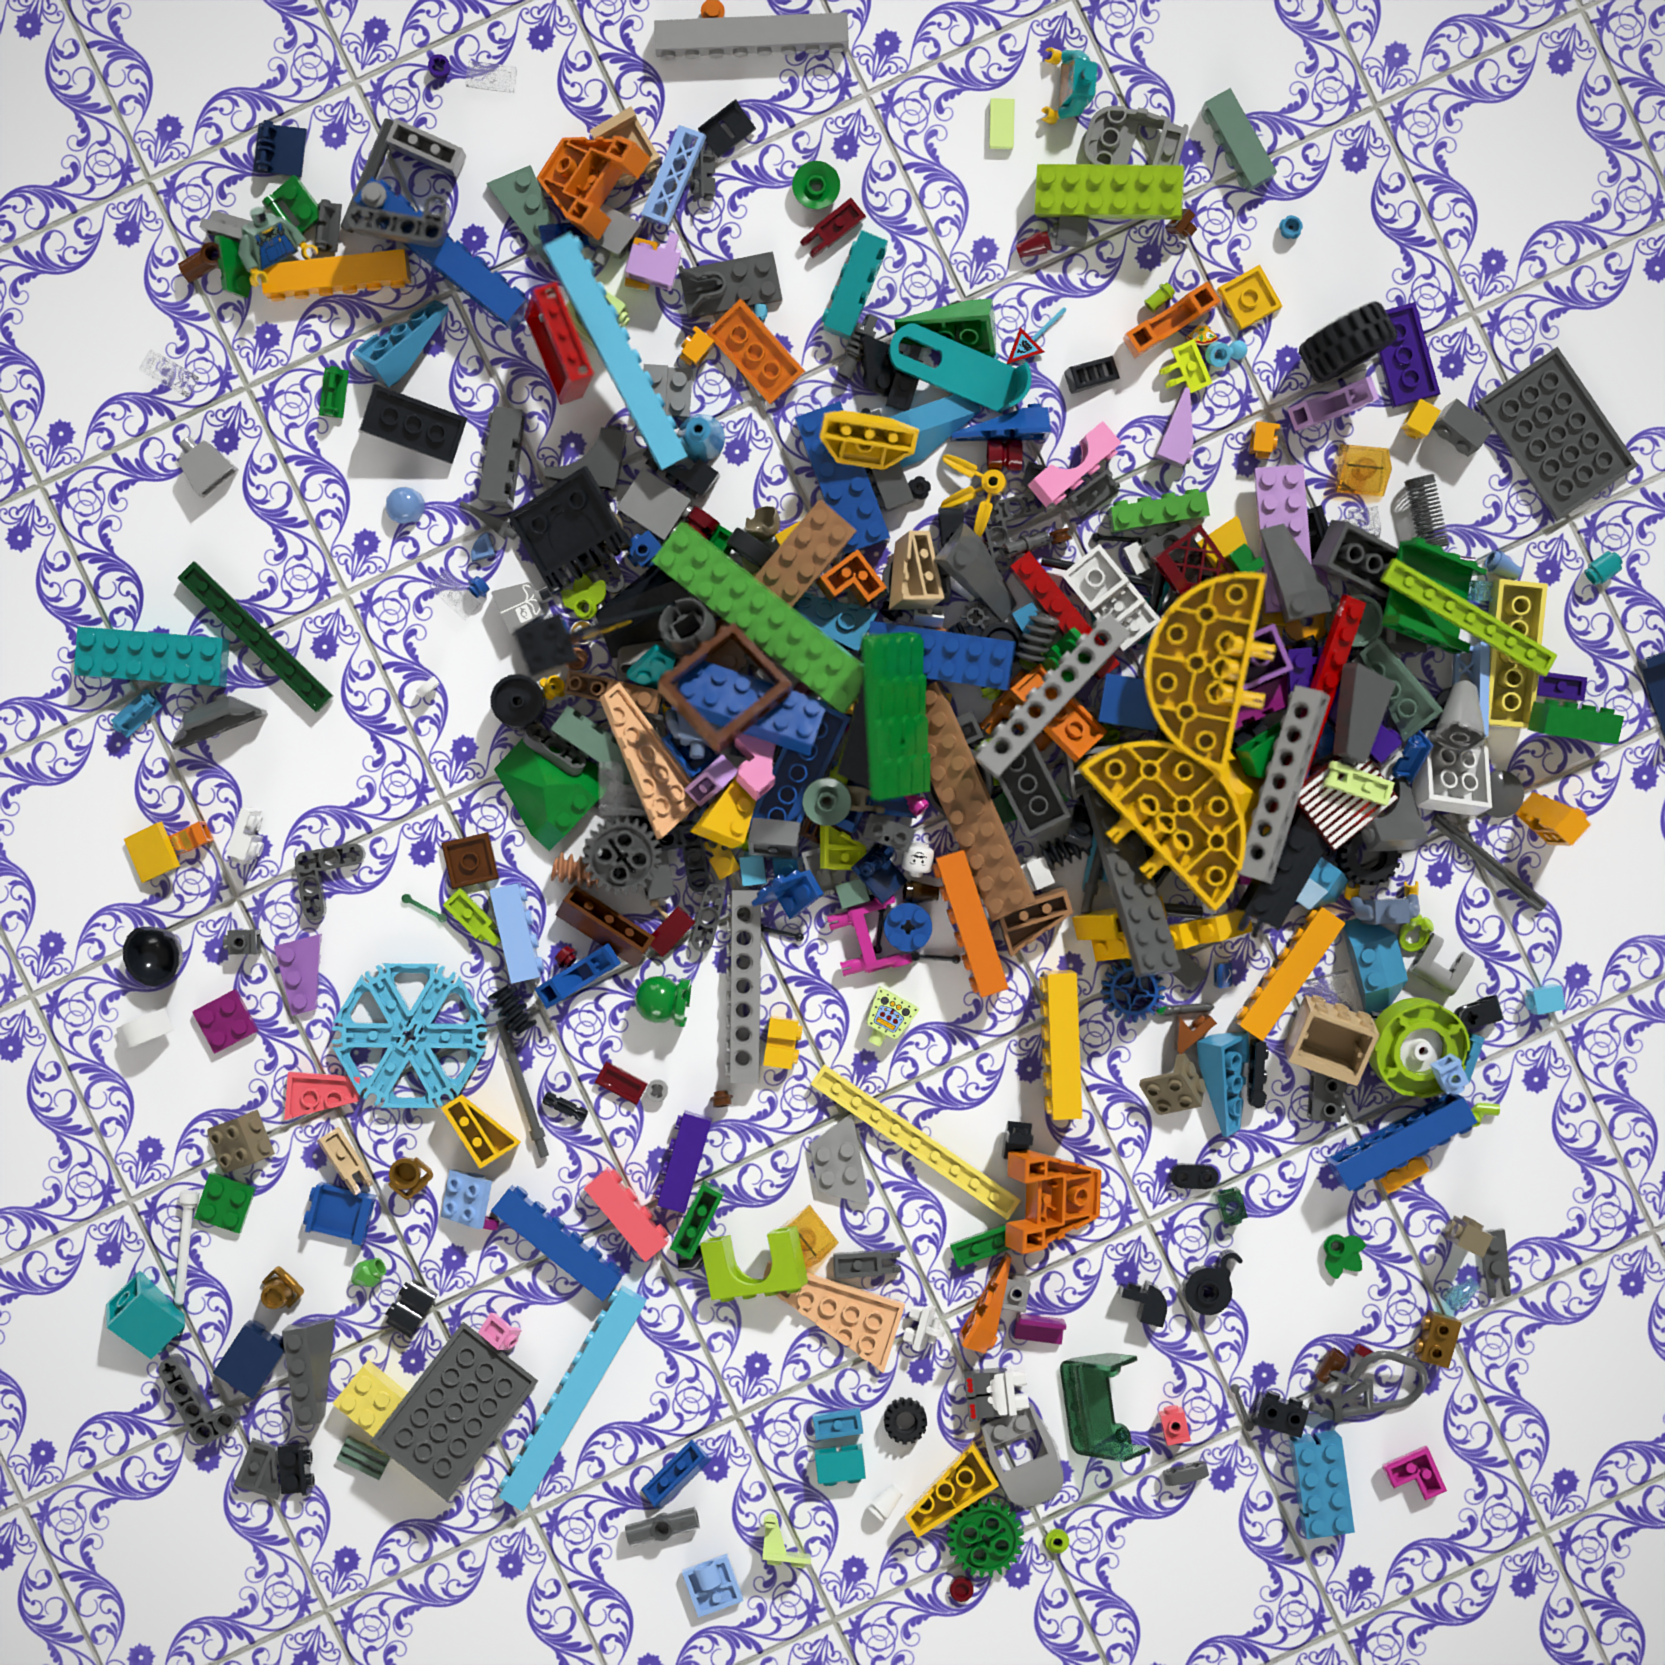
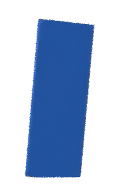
(676, 1474)

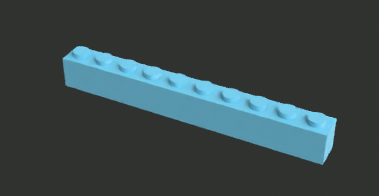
(614, 350)
(572, 1398)

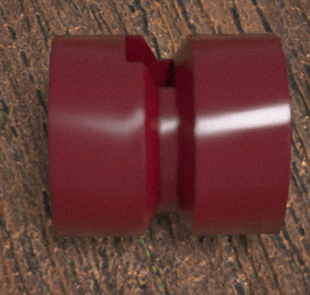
(1004, 454)
(702, 522)

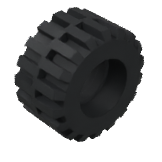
(1353, 871)

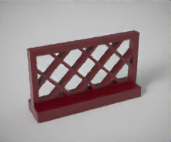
(1170, 570)

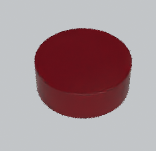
(1362, 1351)
(961, 1588)

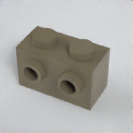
(1468, 1235)

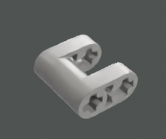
(1434, 973)

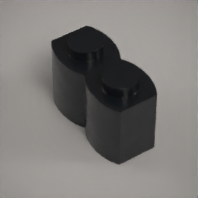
(411, 1307)

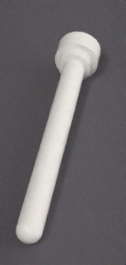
(188, 1201)

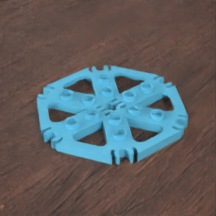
(387, 1034)

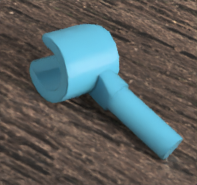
(761, 311)

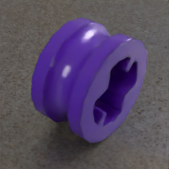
(431, 65)

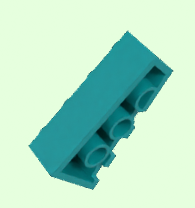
(855, 285)

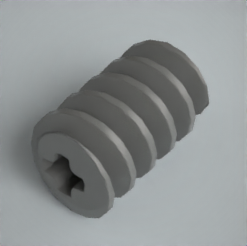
(1037, 637)

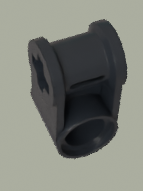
(949, 521)
(1482, 1012)

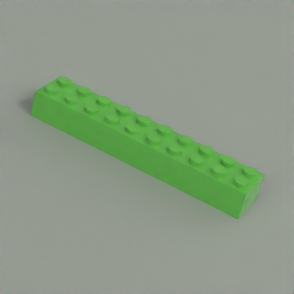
(762, 616)

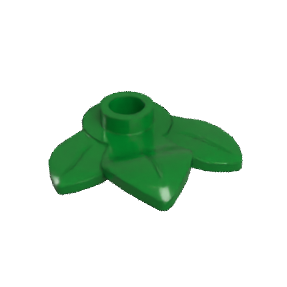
(1345, 1256)

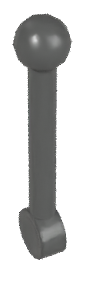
(1248, 1425)

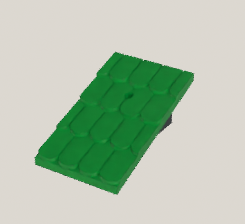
(889, 723)

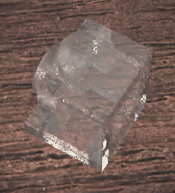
(1368, 517)

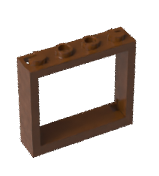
(746, 719)

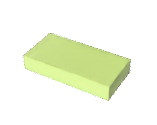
(1001, 123)

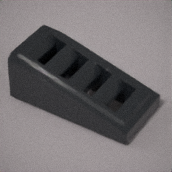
(1077, 380)

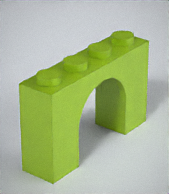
(728, 1281)

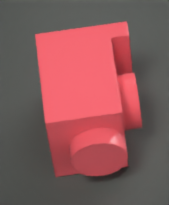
(1178, 1434)

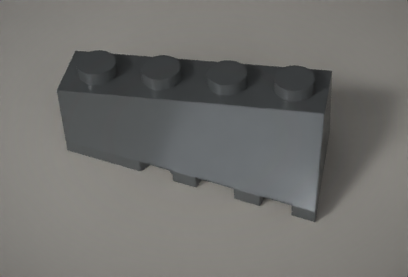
(308, 1368)

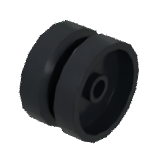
(506, 696)

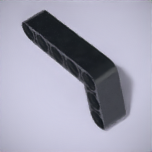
(679, 841)

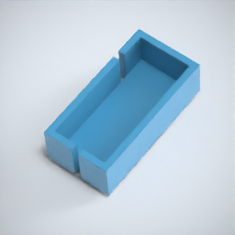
(1321, 1485)

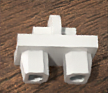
(919, 1336)

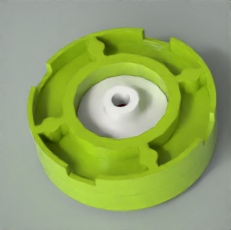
(1410, 1039)

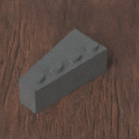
(502, 457)

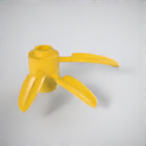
(969, 493)

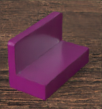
(1039, 1328)

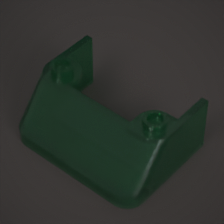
(1091, 1407)

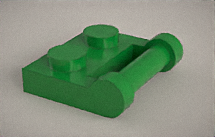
(297, 200)

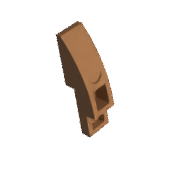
(593, 687)

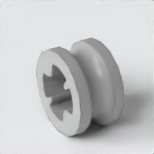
(664, 1091)

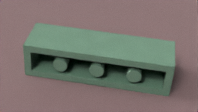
(1238, 140)

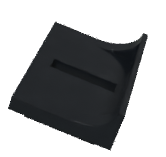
(737, 123)

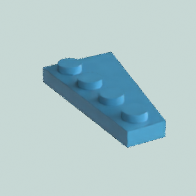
(838, 620)

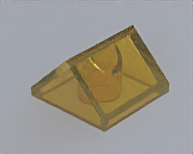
(1363, 470)
(814, 1235)

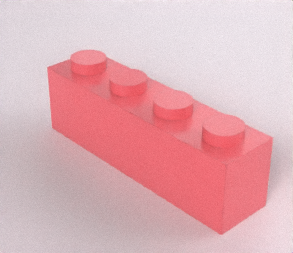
(627, 1214)

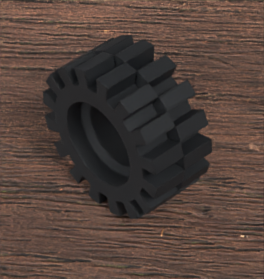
(898, 1433)

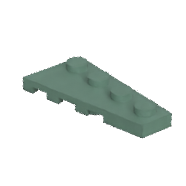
(525, 204)
(1410, 702)

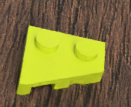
(838, 849)

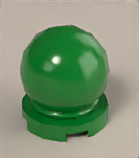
(661, 1000)

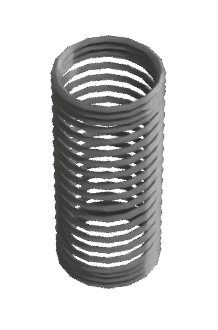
(1420, 481)

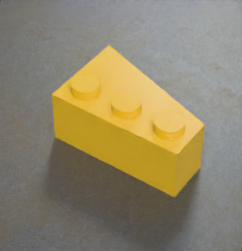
(727, 816)
(478, 1131)

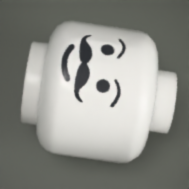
(918, 859)

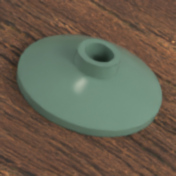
(824, 813)

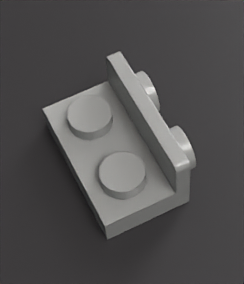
(224, 225)

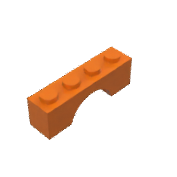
(1172, 320)

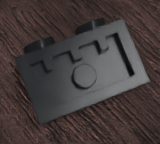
(295, 1468)

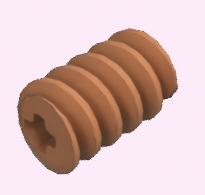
(572, 870)

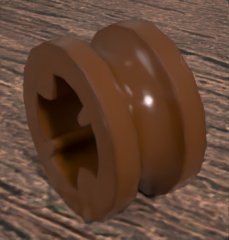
(1060, 536)

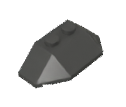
(213, 719)

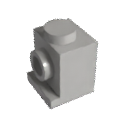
(1019, 1303)

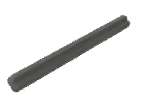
(1488, 862)

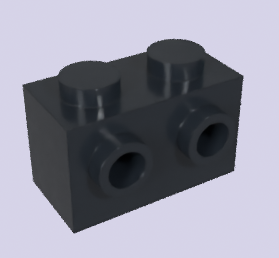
(1279, 1413)

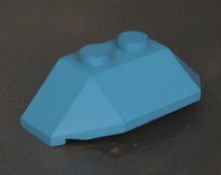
(1322, 886)
(1375, 963)

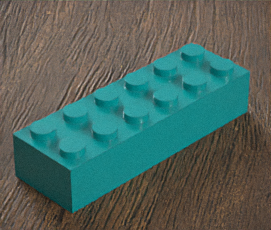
(151, 657)

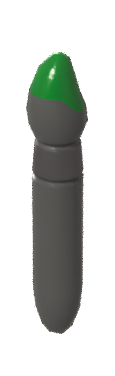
(1185, 1009)

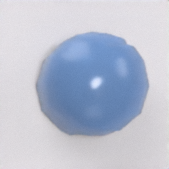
(404, 505)

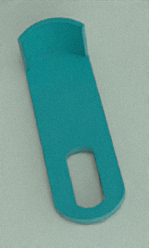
(963, 370)

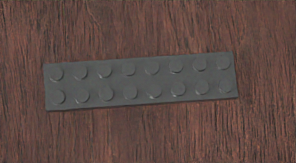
(1133, 893)

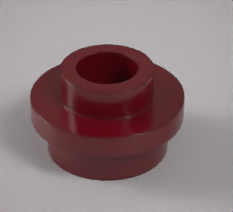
(566, 957)

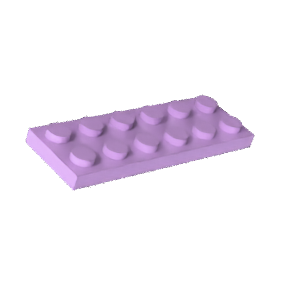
(1281, 500)

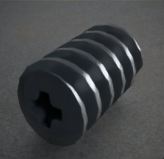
(1062, 851)
(512, 1010)

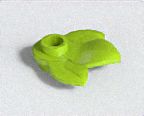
(584, 593)

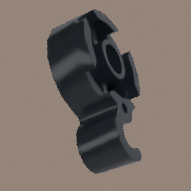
(1218, 1277)

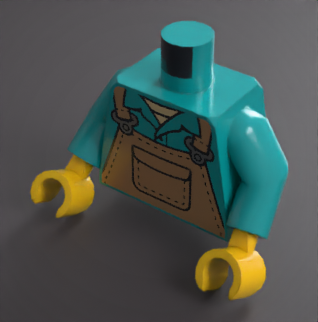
(1076, 84)

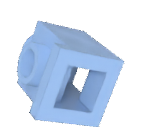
(1445, 1069)

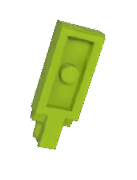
(472, 917)

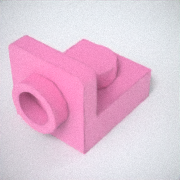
(499, 1332)

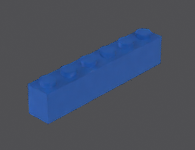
(557, 1242)

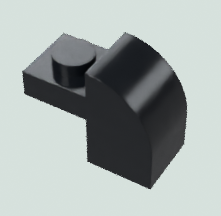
(1016, 1137)
(1152, 1302)

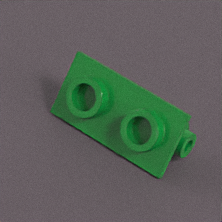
(334, 392)

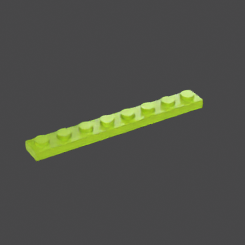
(1468, 617)

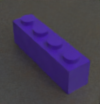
(1386, 742)
(684, 1162)

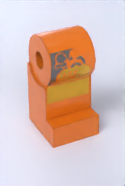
(191, 838)

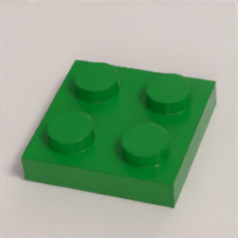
(225, 1202)

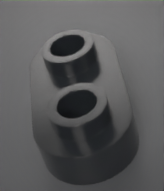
(1194, 1176)

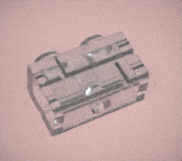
(169, 373)

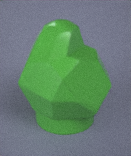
(368, 1272)

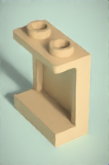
(627, 126)

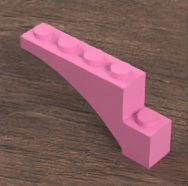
(757, 774)

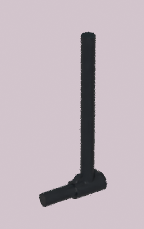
(1153, 583)

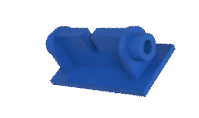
(1414, 757)

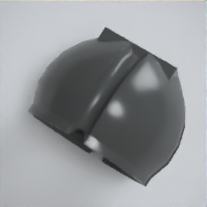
(683, 619)

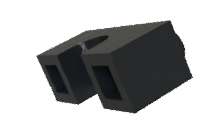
(697, 479)

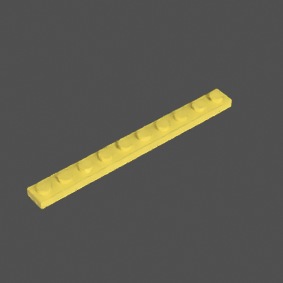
(915, 1141)

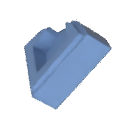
(482, 548)

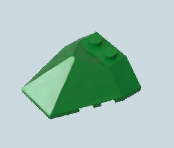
(545, 794)

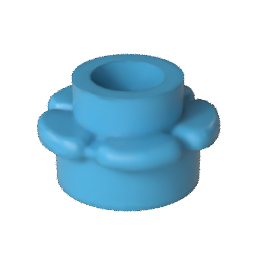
(1297, 226)

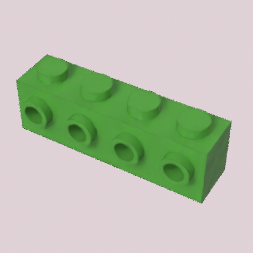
(1158, 512)

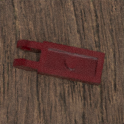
(834, 226)

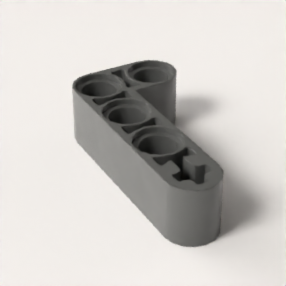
(399, 221)
(195, 1397)

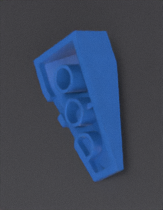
(1023, 424)

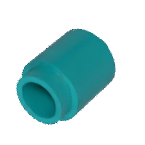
(1603, 568)

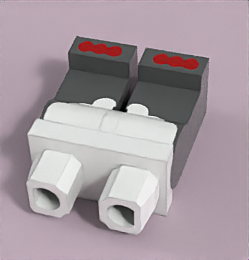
(992, 1392)

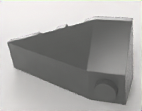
(1295, 580)

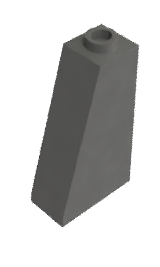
(1360, 712)

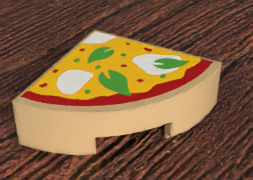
(1202, 335)

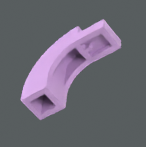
(1333, 405)

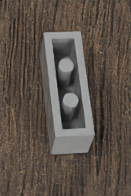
(426, 148)

